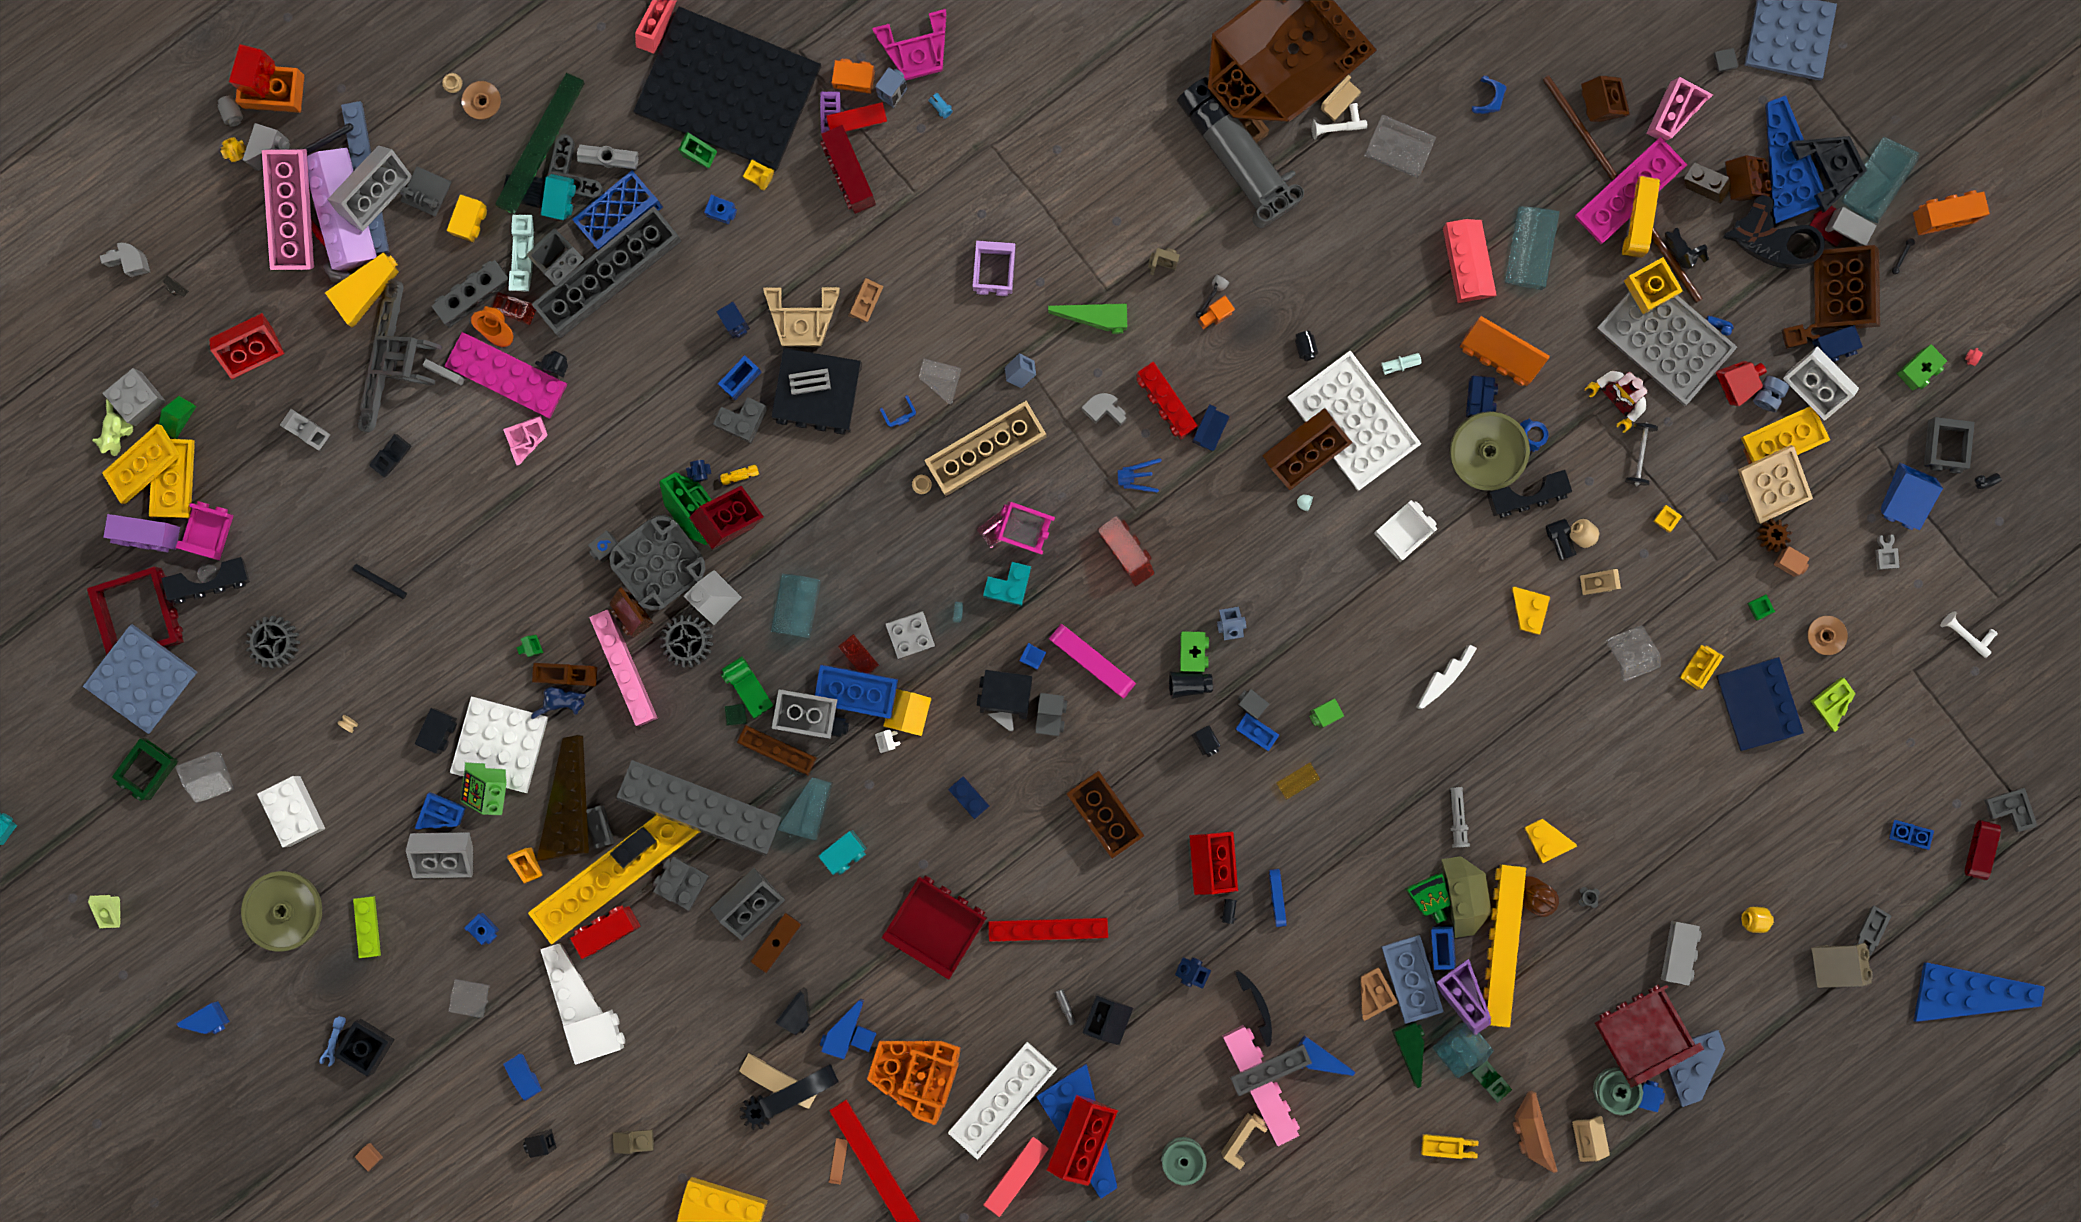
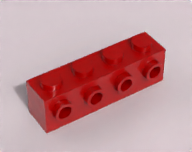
(1166, 400)

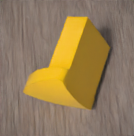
(758, 174)

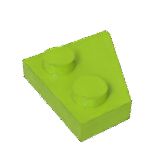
(1834, 702)

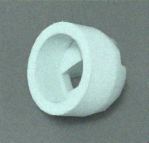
(1304, 502)

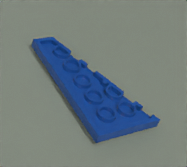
(1058, 1102)

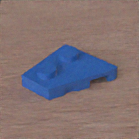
(439, 813)

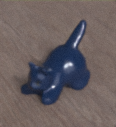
(556, 698)

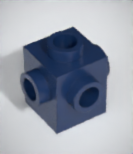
(1192, 972)

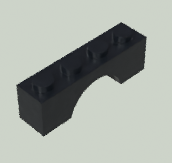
(1506, 500)
(231, 574)

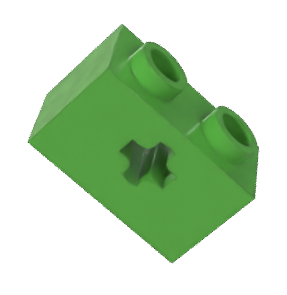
(1912, 372)
(1187, 642)
(1326, 713)

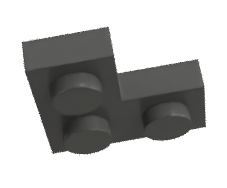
(2013, 803)

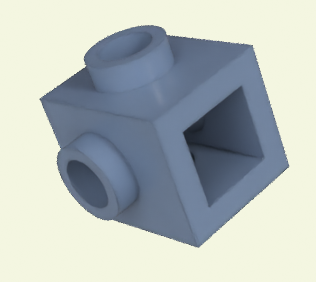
(1232, 627)

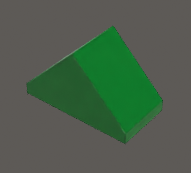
(697, 150)
(176, 415)

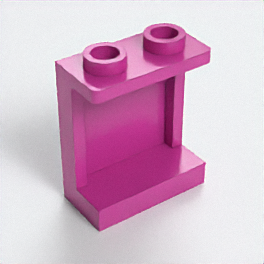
(206, 531)

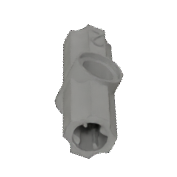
(596, 155)

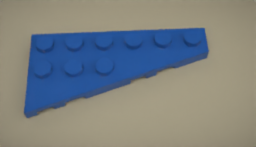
(1792, 181)
(1957, 992)

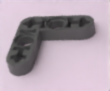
(553, 169)

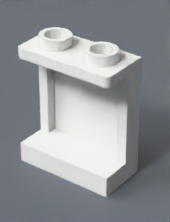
(1406, 530)
(594, 1036)

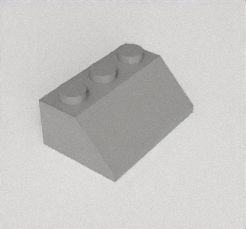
(440, 855)

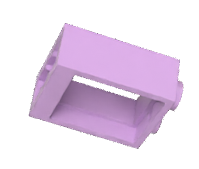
(994, 248)

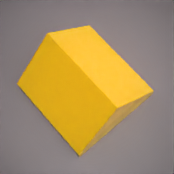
(908, 712)

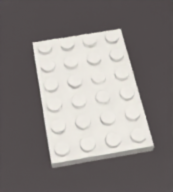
(1363, 413)

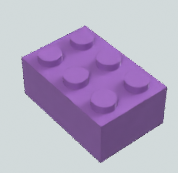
(141, 533)

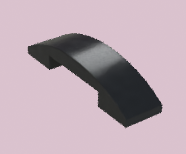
(1265, 1029)
(798, 1091)

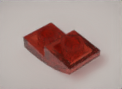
(858, 655)

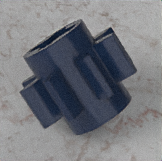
(698, 471)

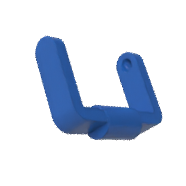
(903, 419)

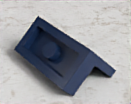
(1211, 428)

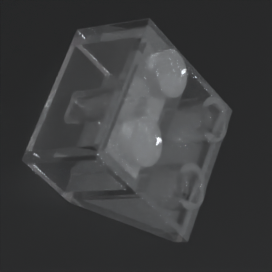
(205, 777)

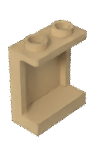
(1239, 1137)

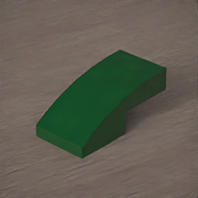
(1491, 1081)

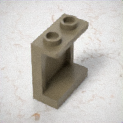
(1842, 965)

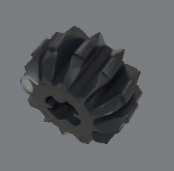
(749, 1113)

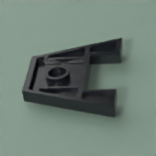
(1838, 162)

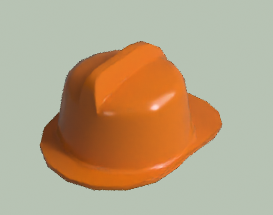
(492, 325)

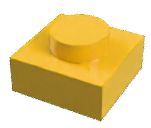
(1667, 518)

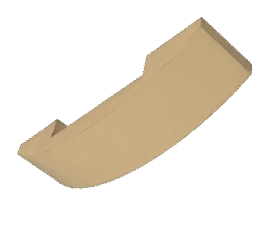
(768, 1076)

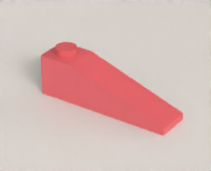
(654, 24)

